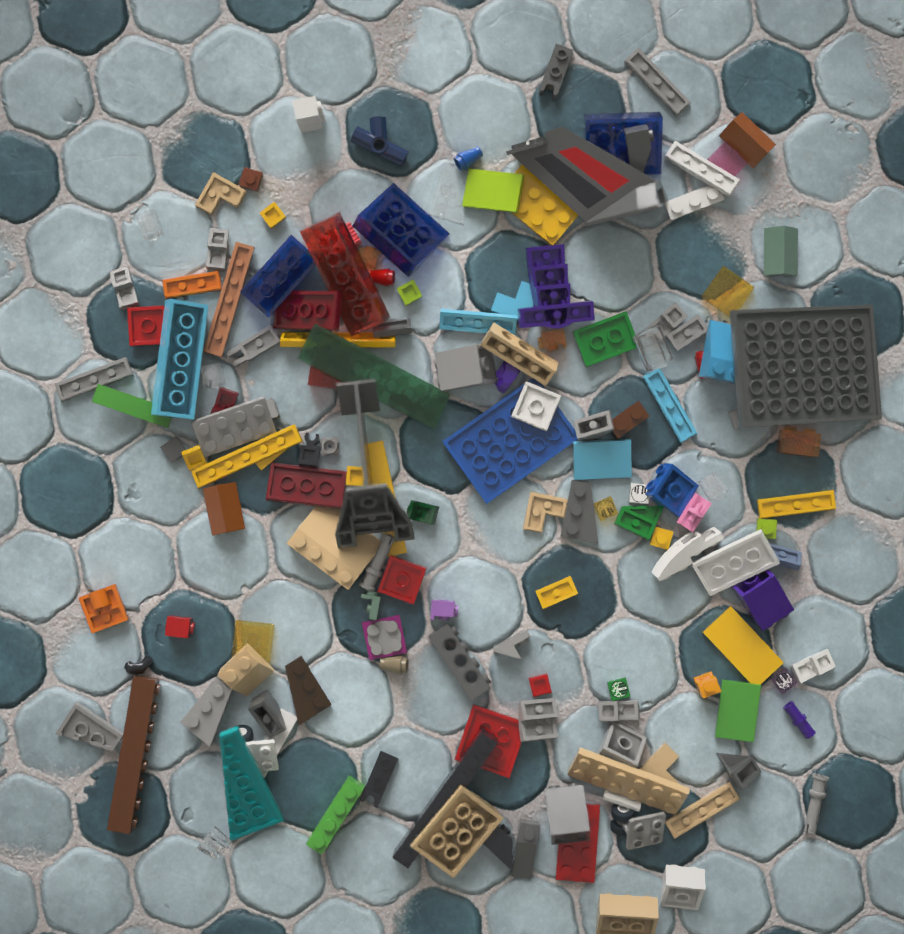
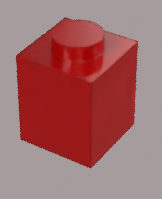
(179, 626)

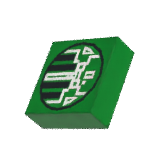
(618, 689)

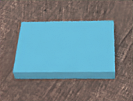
(602, 459)

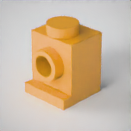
(707, 684)

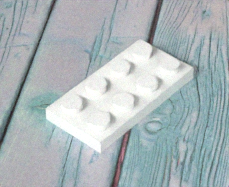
(735, 562)

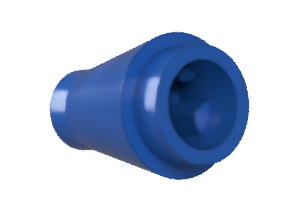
(467, 158)

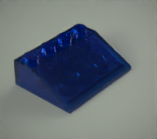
(607, 133)
(400, 229)

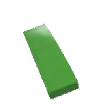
(128, 404)

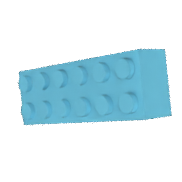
(179, 359)

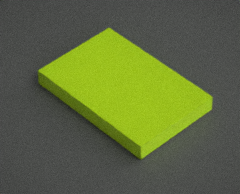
(493, 190)

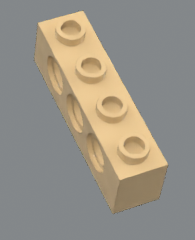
(519, 354)

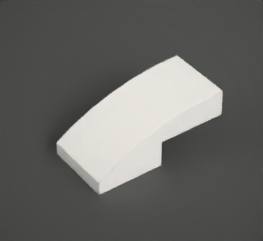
(812, 666)

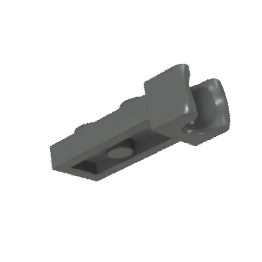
(556, 70)

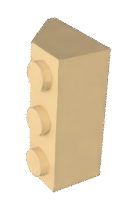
(626, 914)

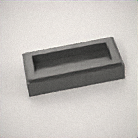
(392, 328)

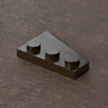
(305, 690)

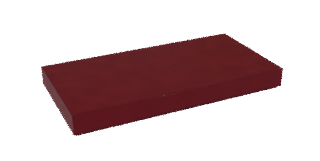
(307, 308)
(306, 486)

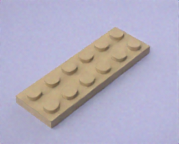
(628, 781)

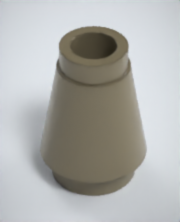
(394, 664)

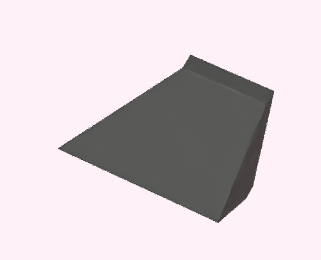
(740, 768)

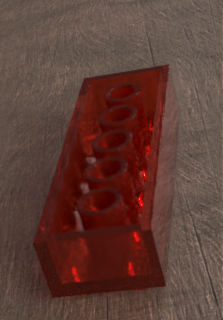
(345, 272)

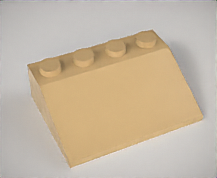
(318, 544)
(457, 831)

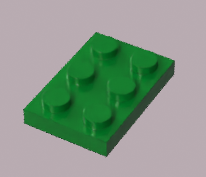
(605, 339)

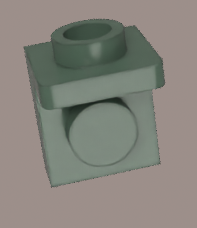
(372, 608)

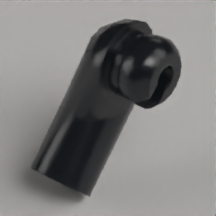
(138, 668)

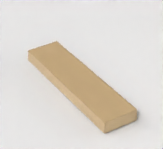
(702, 810)

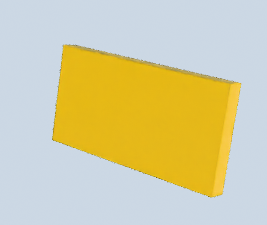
(742, 647)

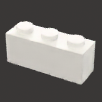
(308, 114)

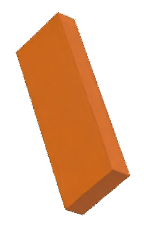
(192, 285)

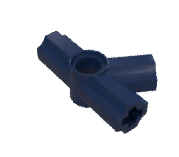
(378, 134)

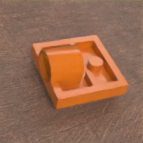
(103, 608)

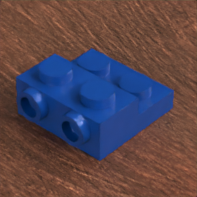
(671, 489)

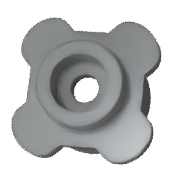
(330, 441)

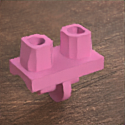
(694, 512)

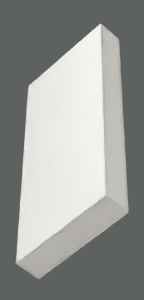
(621, 800)

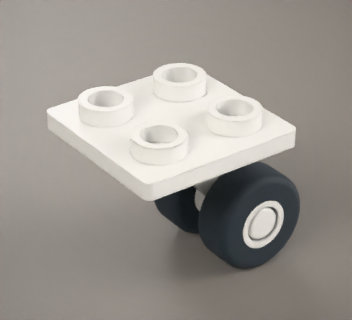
(262, 751)

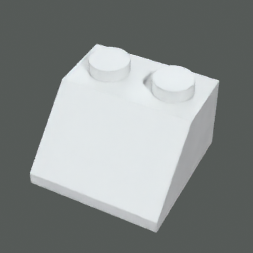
(682, 887)

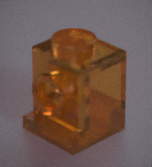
(370, 256)
(552, 339)

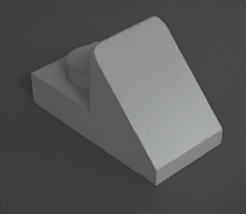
(507, 646)

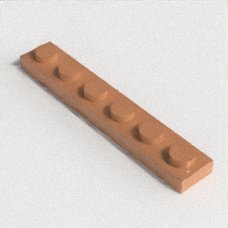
(229, 299)

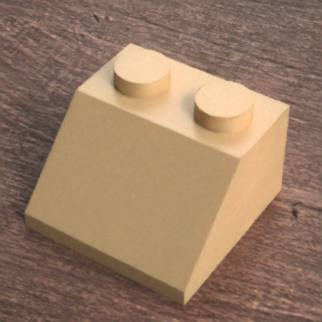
(245, 670)

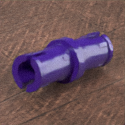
(799, 720)

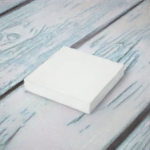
(536, 406)

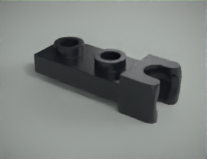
(379, 777)

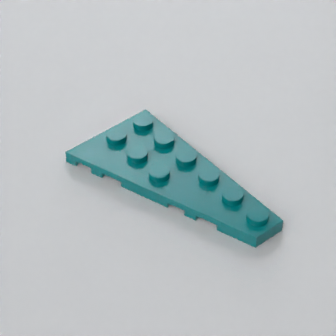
(246, 792)

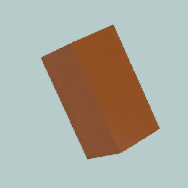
(747, 139)
(223, 508)

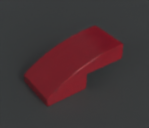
(225, 399)

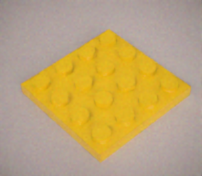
(543, 209)

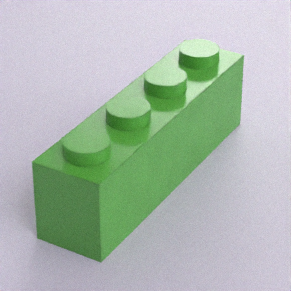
(335, 814)

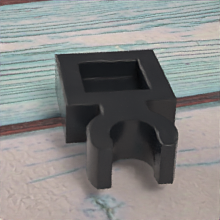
(309, 453)

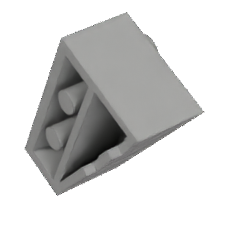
(208, 711)

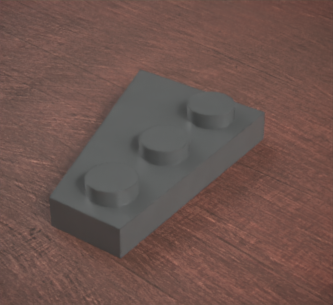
(580, 514)

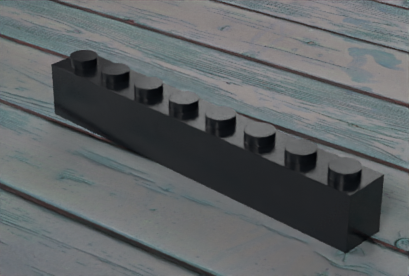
(460, 775)

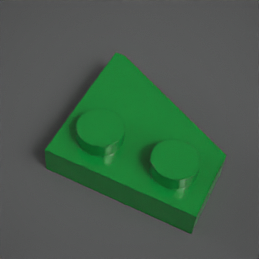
(639, 519)

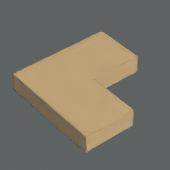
(217, 189)
(539, 506)
(660, 762)

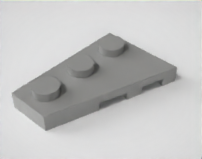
(88, 727)

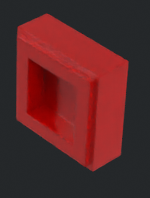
(540, 685)

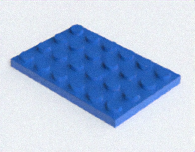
(503, 450)

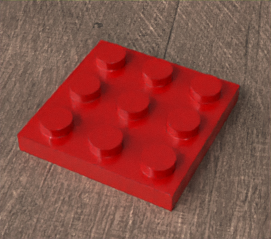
(501, 726)

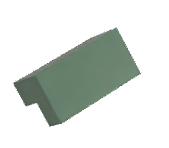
(781, 251)

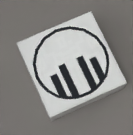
(637, 494)

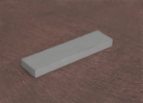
(657, 82)
(89, 380)

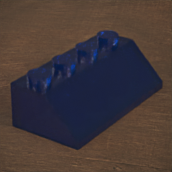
(279, 276)

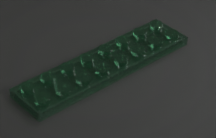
(394, 385)

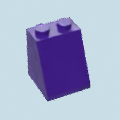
(763, 599)

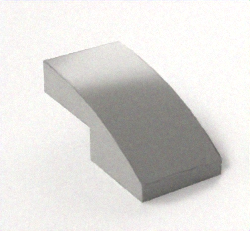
(217, 249)
(124, 288)
(669, 319)
(618, 710)

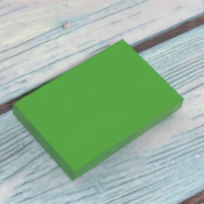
(737, 710)

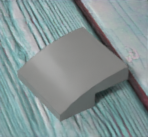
(537, 720)

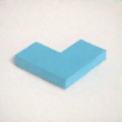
(508, 305)

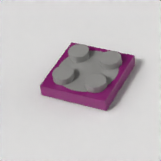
(384, 637)

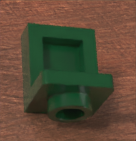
(422, 512)

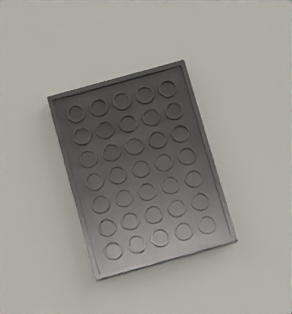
(805, 365)

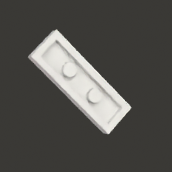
(692, 202)

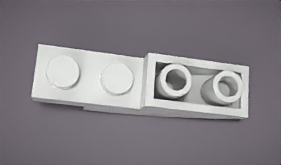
(679, 554)

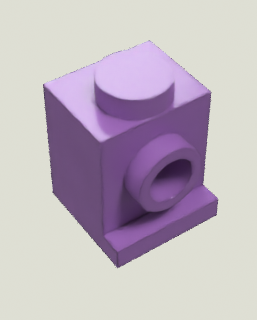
(443, 609)

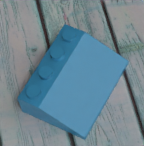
(718, 353)

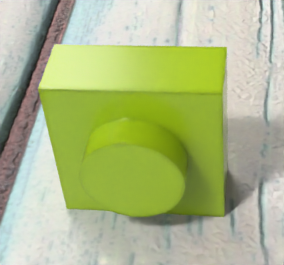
(409, 292)
(768, 527)

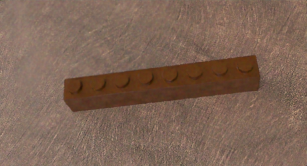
(133, 754)

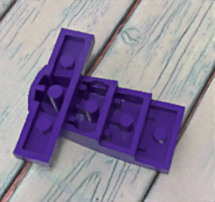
(551, 291)

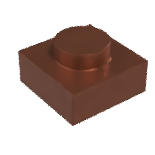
(250, 179)

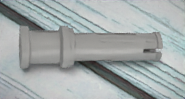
(374, 570)
(817, 795)

